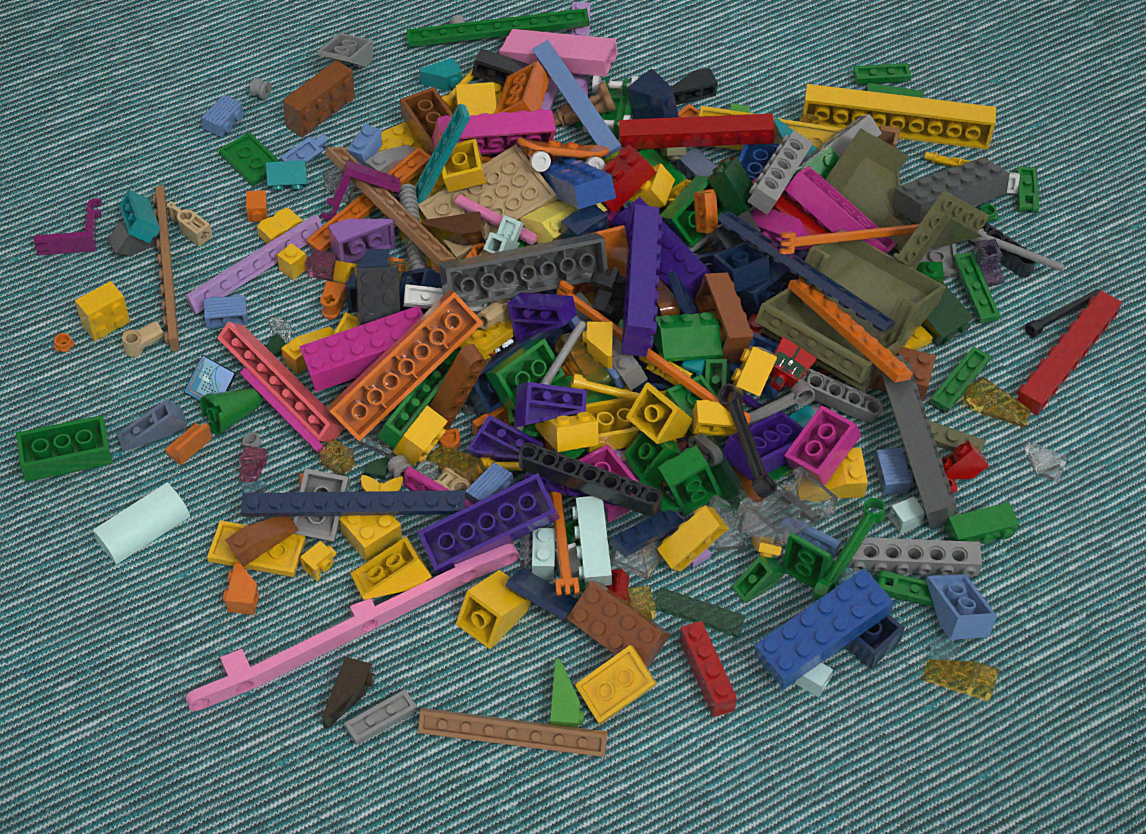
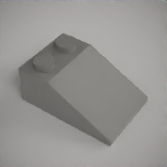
(348, 50)
(320, 526)

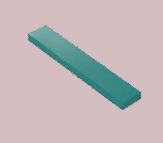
(442, 152)

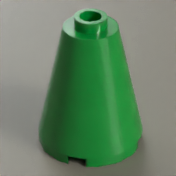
(228, 408)

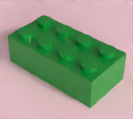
(64, 448)

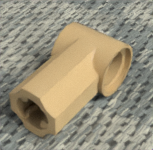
(494, 313)
(136, 340)

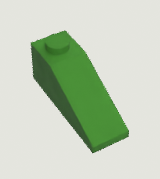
(565, 702)

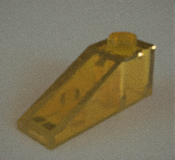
(994, 402)
(461, 463)
(962, 676)

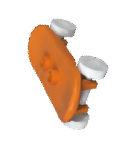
(538, 152)

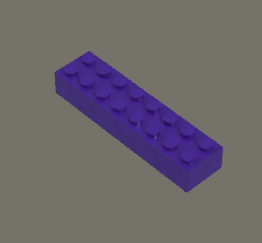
(641, 281)

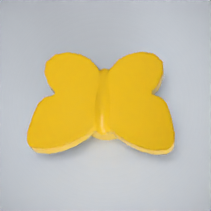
(371, 484)

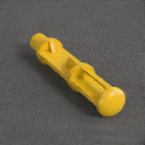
(952, 162)

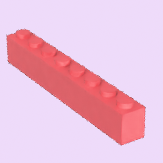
(280, 382)

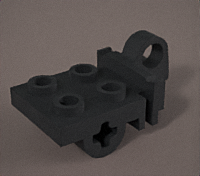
(609, 294)

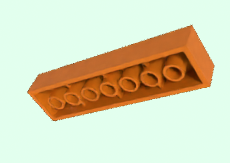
(404, 365)

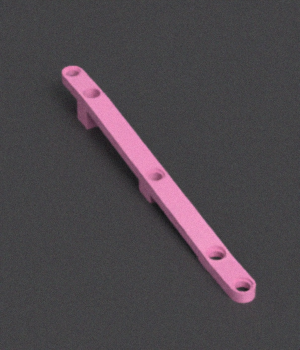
(363, 619)

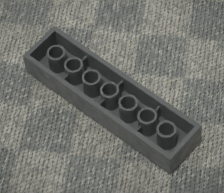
(525, 269)
(921, 449)

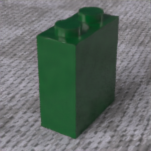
(732, 185)
(947, 319)

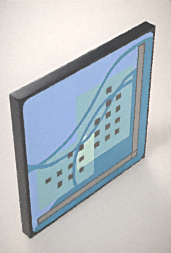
(209, 378)

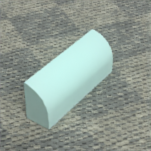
(141, 523)

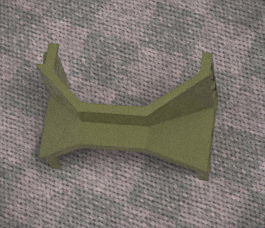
(868, 179)

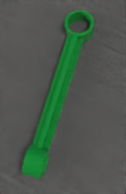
(829, 583)

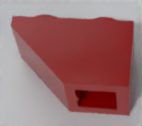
(964, 462)

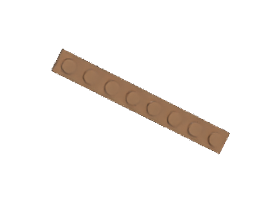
(512, 732)

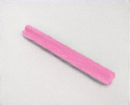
(492, 217)

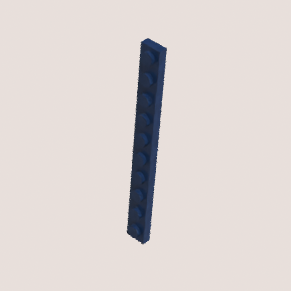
(812, 275)
(352, 503)

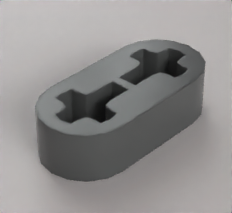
(708, 449)

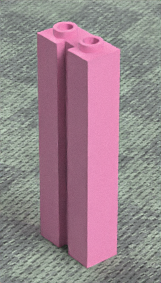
(579, 53)

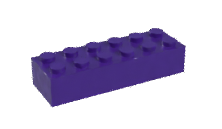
(673, 254)
(489, 524)

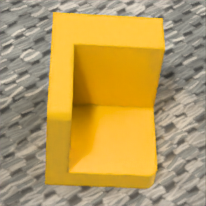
(343, 271)

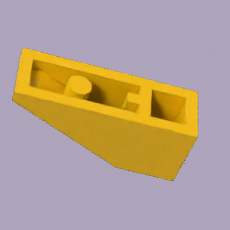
(292, 353)

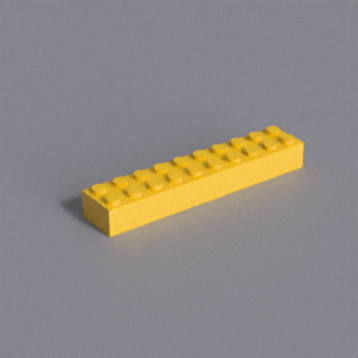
(916, 117)

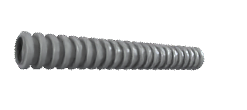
(409, 201)

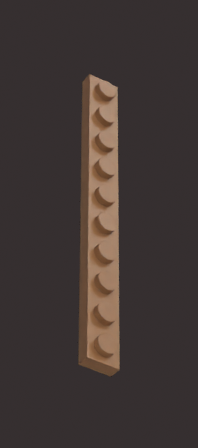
(394, 210)
(166, 273)

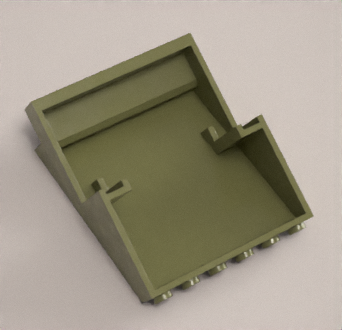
(875, 278)

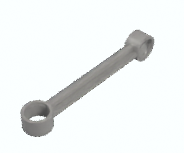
(782, 403)

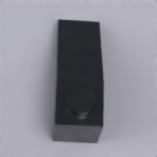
(695, 86)

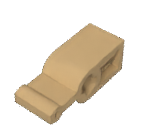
(190, 224)

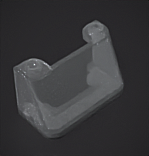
(774, 521)

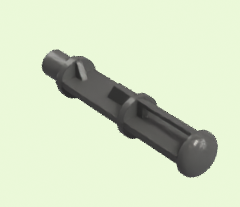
(788, 499)

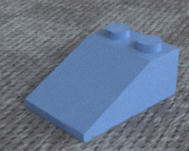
(960, 607)

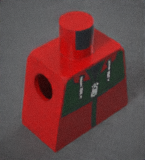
(790, 364)

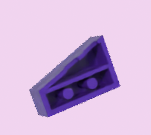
(539, 313)
(546, 402)
(499, 441)

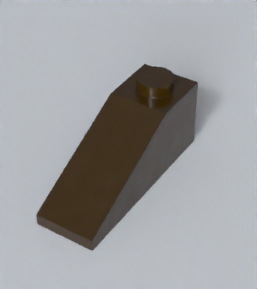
(349, 688)

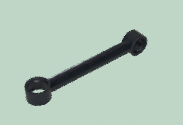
(762, 482)

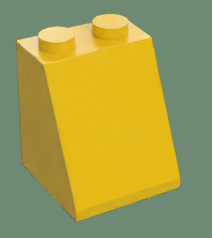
(477, 97)
(658, 416)
(491, 609)

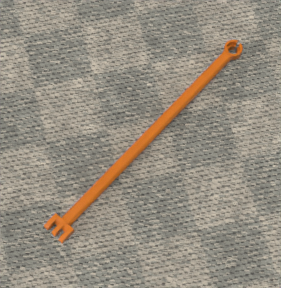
(793, 241)
(567, 289)
(562, 546)

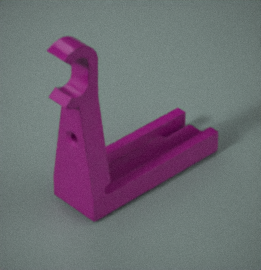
(362, 173)
(74, 241)

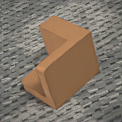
(889, 135)

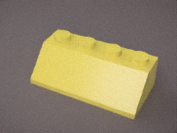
(548, 218)

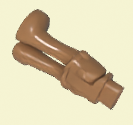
(601, 101)

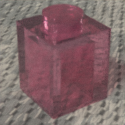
(321, 264)

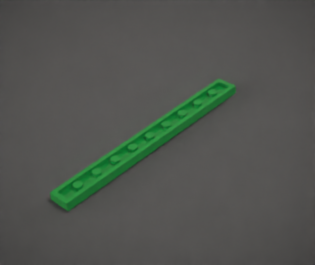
(497, 27)

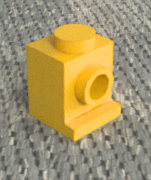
(317, 560)

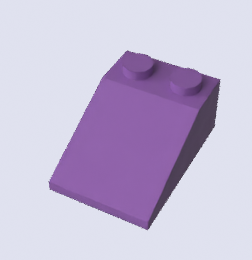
(354, 237)

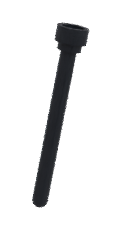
(1036, 327)

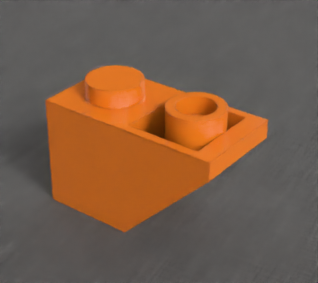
(242, 591)

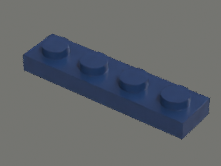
(646, 532)

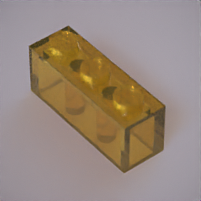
(583, 363)

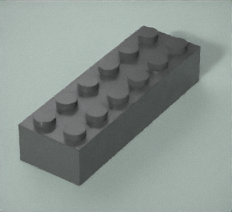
(971, 182)

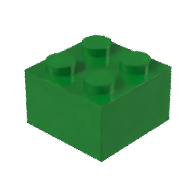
(647, 456)

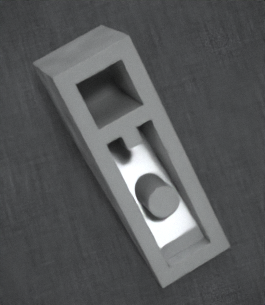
(389, 158)

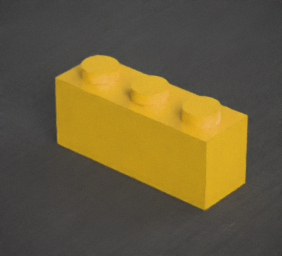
(692, 538)

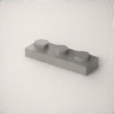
(380, 717)

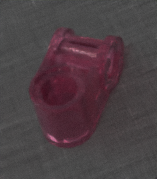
(252, 461)

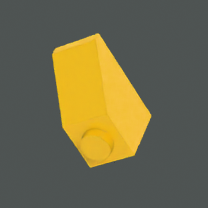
(600, 341)
(712, 419)

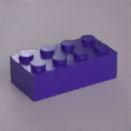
(772, 438)

